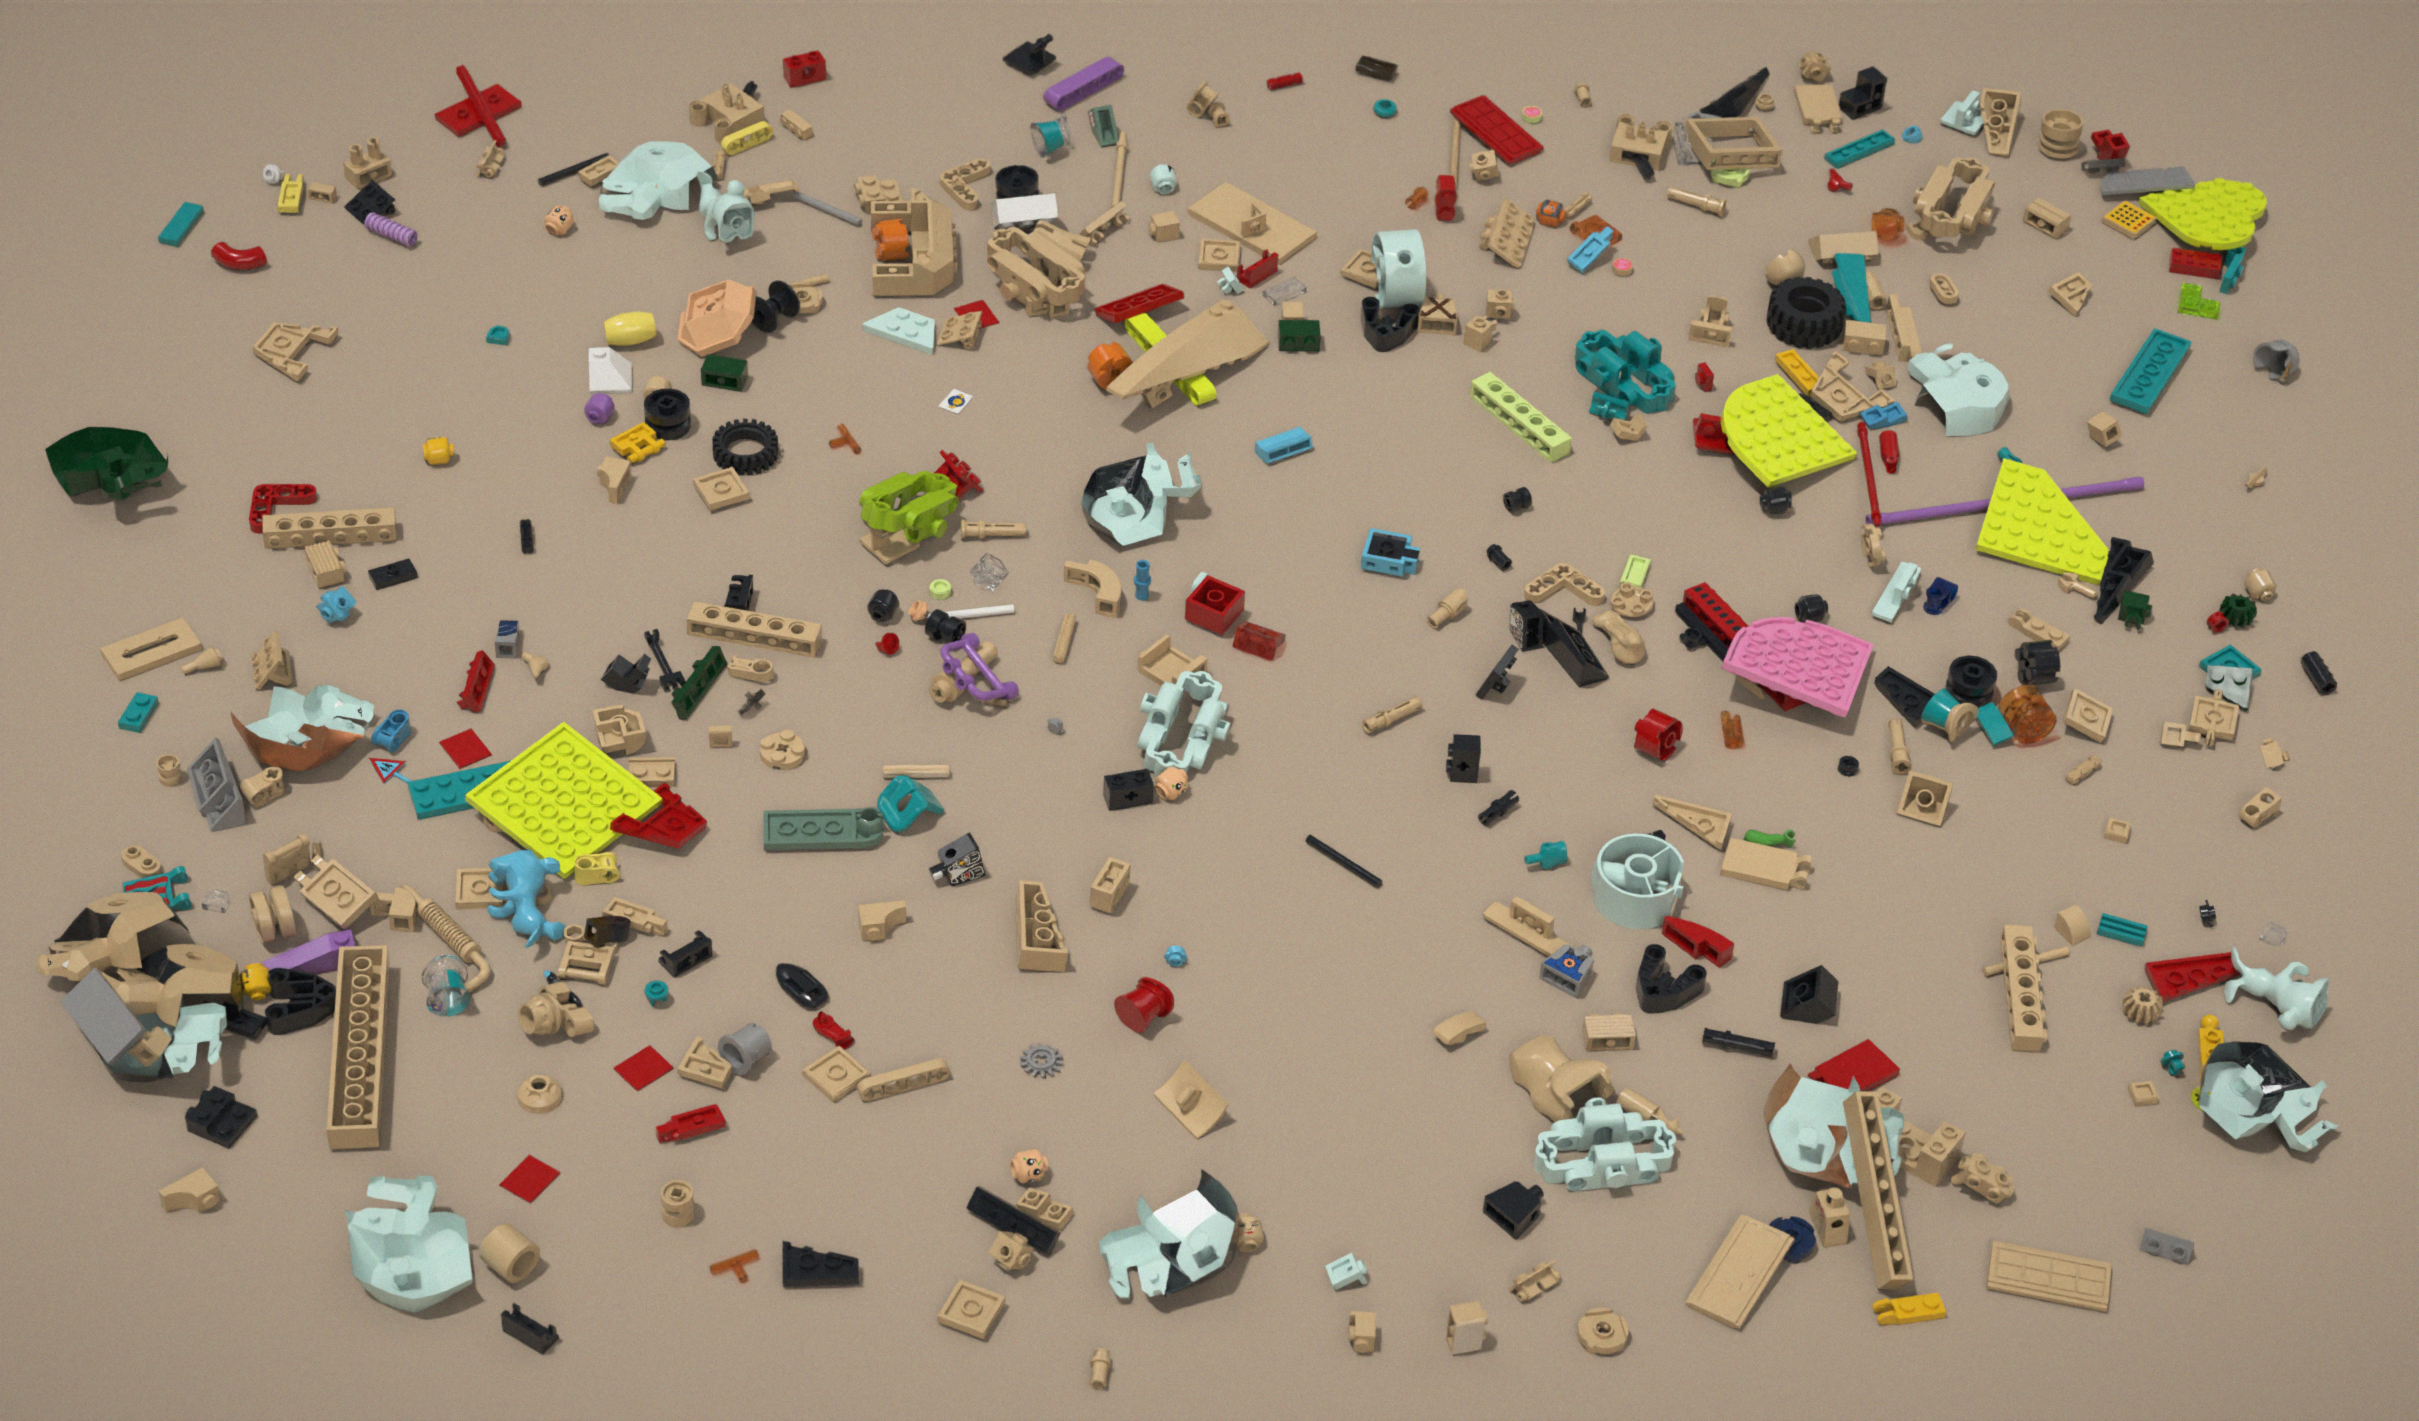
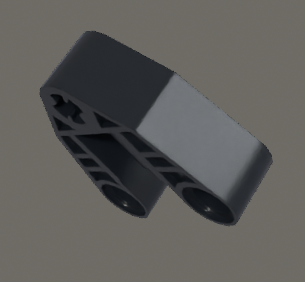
(1385, 335)
(1660, 994)
(310, 1000)

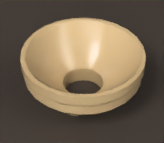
(542, 1099)

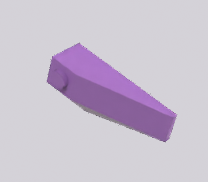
(315, 955)

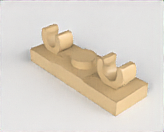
(1103, 223)

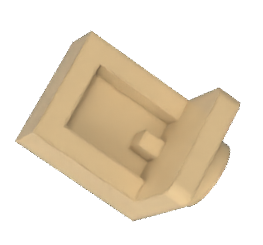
(1883, 374)
(1629, 429)

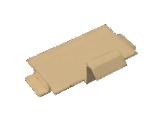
(2273, 754)

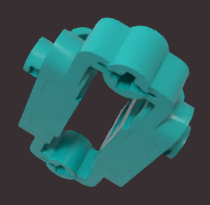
(1603, 356)

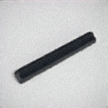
(1710, 637)

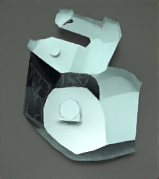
(1131, 496)
(2256, 1087)
(1177, 1243)

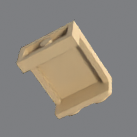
(1166, 663)

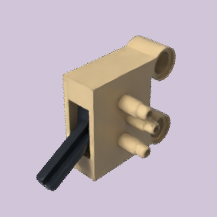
(728, 109)
(1640, 145)

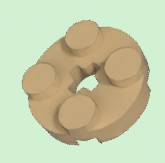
(812, 297)
(1871, 545)
(786, 741)
(1601, 1343)

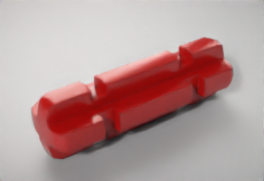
(1284, 81)

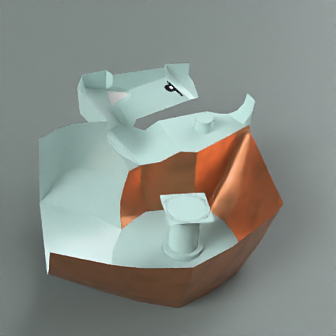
(302, 728)
(1811, 1128)

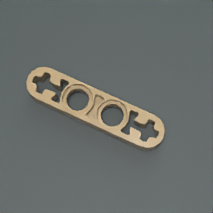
(877, 1086)

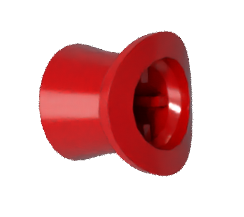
(1144, 1003)

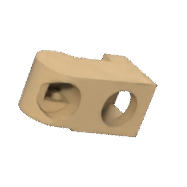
(2259, 808)

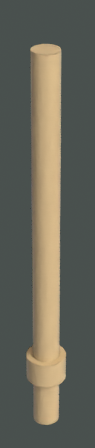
(1121, 148)

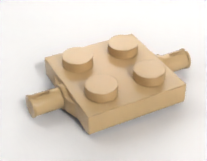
(2213, 717)

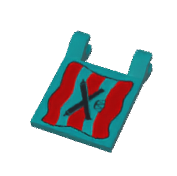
(162, 886)

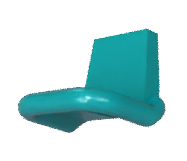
(921, 800)

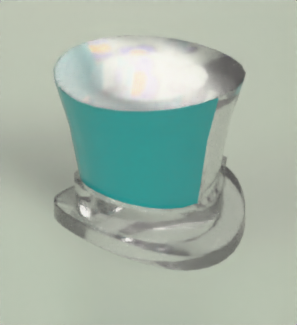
(1052, 135)
(445, 984)

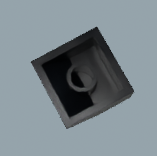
(1810, 996)

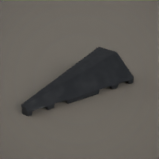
(2123, 571)

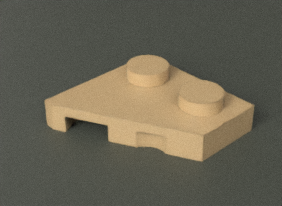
(705, 1065)

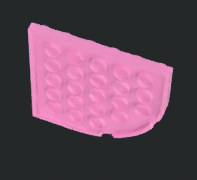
(1801, 661)

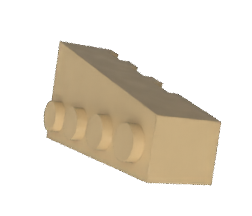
(1036, 930)

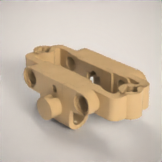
(1972, 208)
(1058, 281)

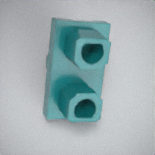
(1608, 406)

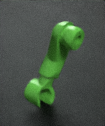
(1770, 839)

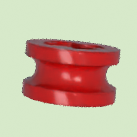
(2217, 622)

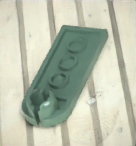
(822, 828)

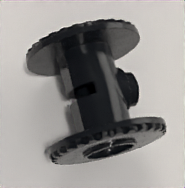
(781, 300)

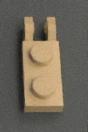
(2037, 628)

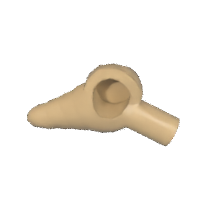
(536, 663)

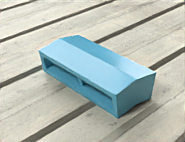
(1283, 445)

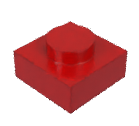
(1704, 377)

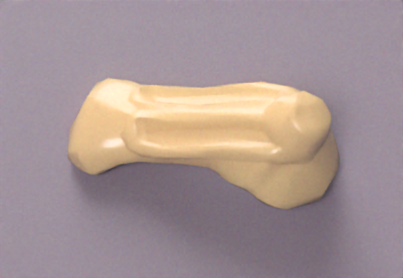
(1625, 641)

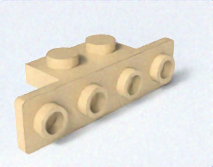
(1526, 923)

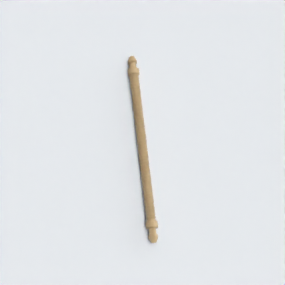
(1455, 148)

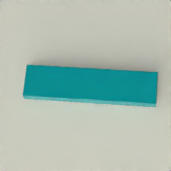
(1859, 149)

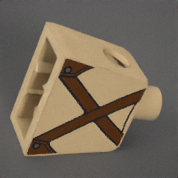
(1438, 315)

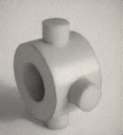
(1055, 726)

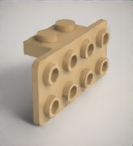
(1508, 233)

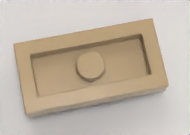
(598, 171)

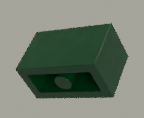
(1299, 335)
(724, 373)

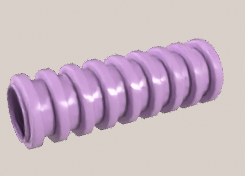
(391, 229)

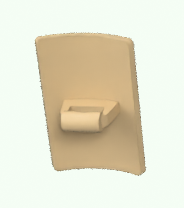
(1192, 1100)

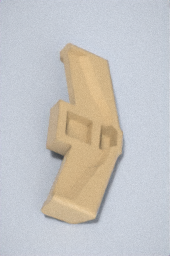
(760, 193)

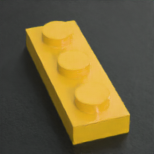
(1797, 370)

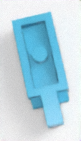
(1590, 250)

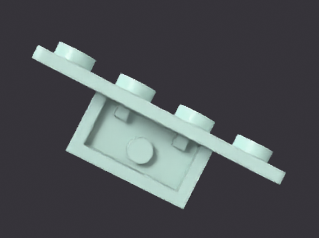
(1897, 591)

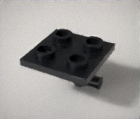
(1031, 57)

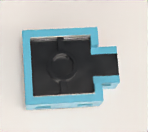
(1390, 553)

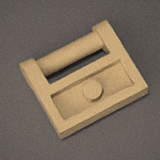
(287, 859)
(586, 956)

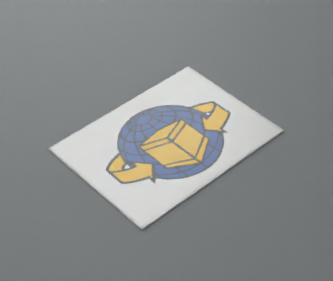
(955, 401)

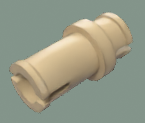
(1100, 1364)

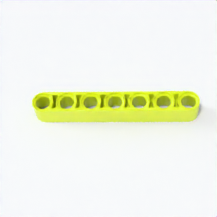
(1146, 335)

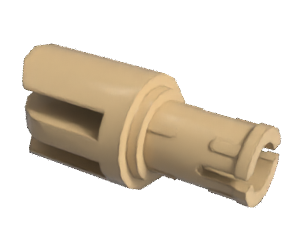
(1448, 607)

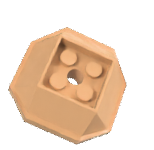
(716, 317)

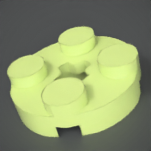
(1734, 178)

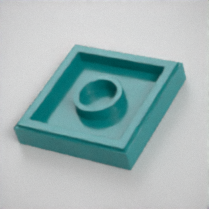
(2229, 657)

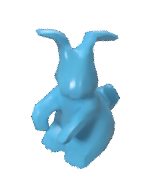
(524, 878)

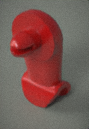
(829, 1028)

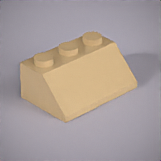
(1826, 246)

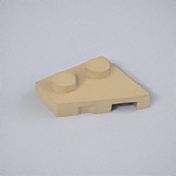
(2071, 292)

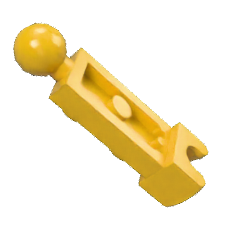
(2208, 1039)

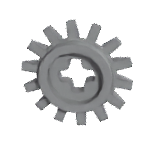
(1041, 1052)

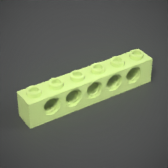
(1520, 417)

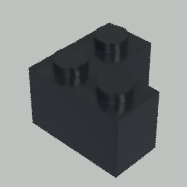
(1866, 96)

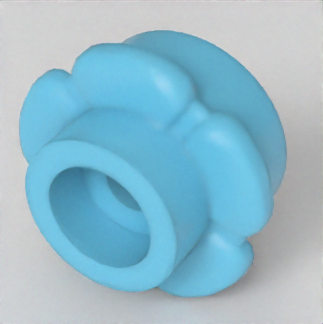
(1175, 956)

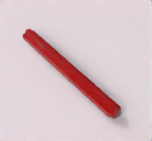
(480, 105)

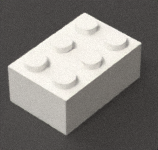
(1023, 211)

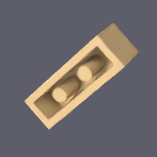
(796, 124)

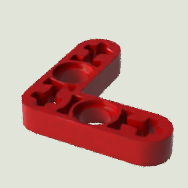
(273, 497)

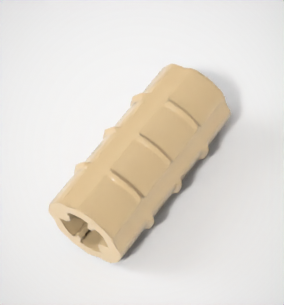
(1875, 293)

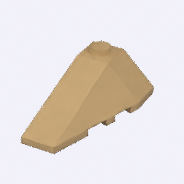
(2000, 117)

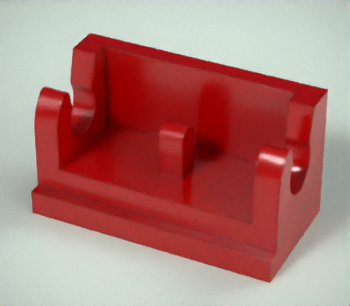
(1258, 271)

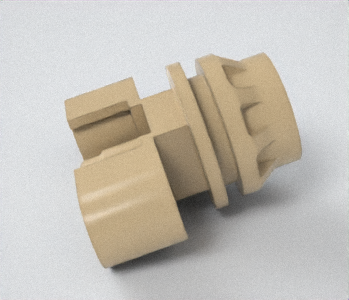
(549, 1011)

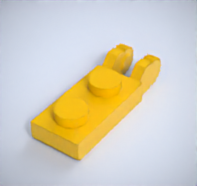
(1909, 1309)

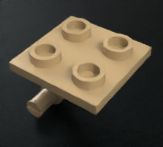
(887, 545)

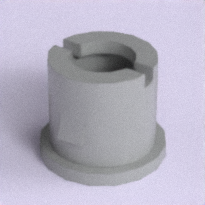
(745, 1047)

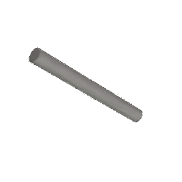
(827, 208)

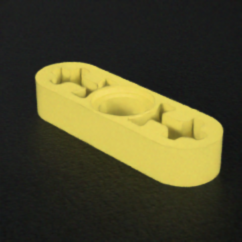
(758, 133)

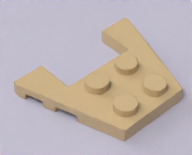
(285, 341)
(1840, 396)

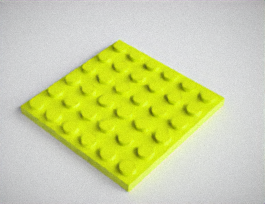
(562, 798)

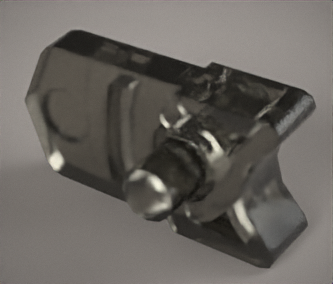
(752, 700)

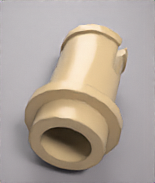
(1582, 91)

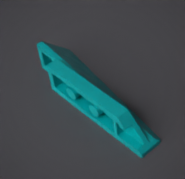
(1852, 283)

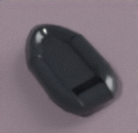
(801, 985)

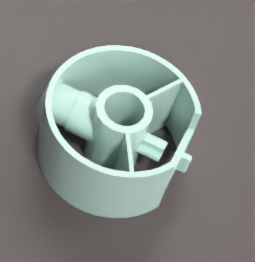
(1399, 267)
(1627, 875)

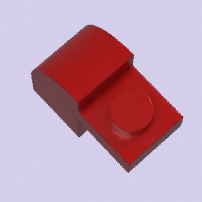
(2110, 145)

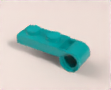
(2233, 262)

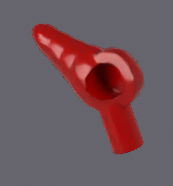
(1837, 182)

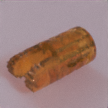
(1732, 730)

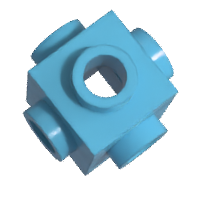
(336, 604)

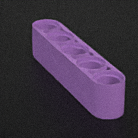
(1083, 83)

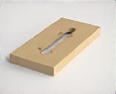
(184, 645)

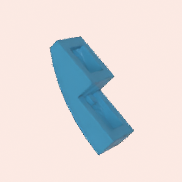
(1887, 416)

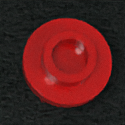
(888, 644)

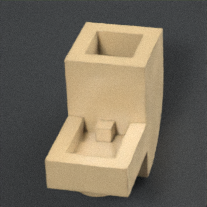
(399, 908)

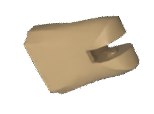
(1067, 241)

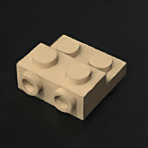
(873, 190)

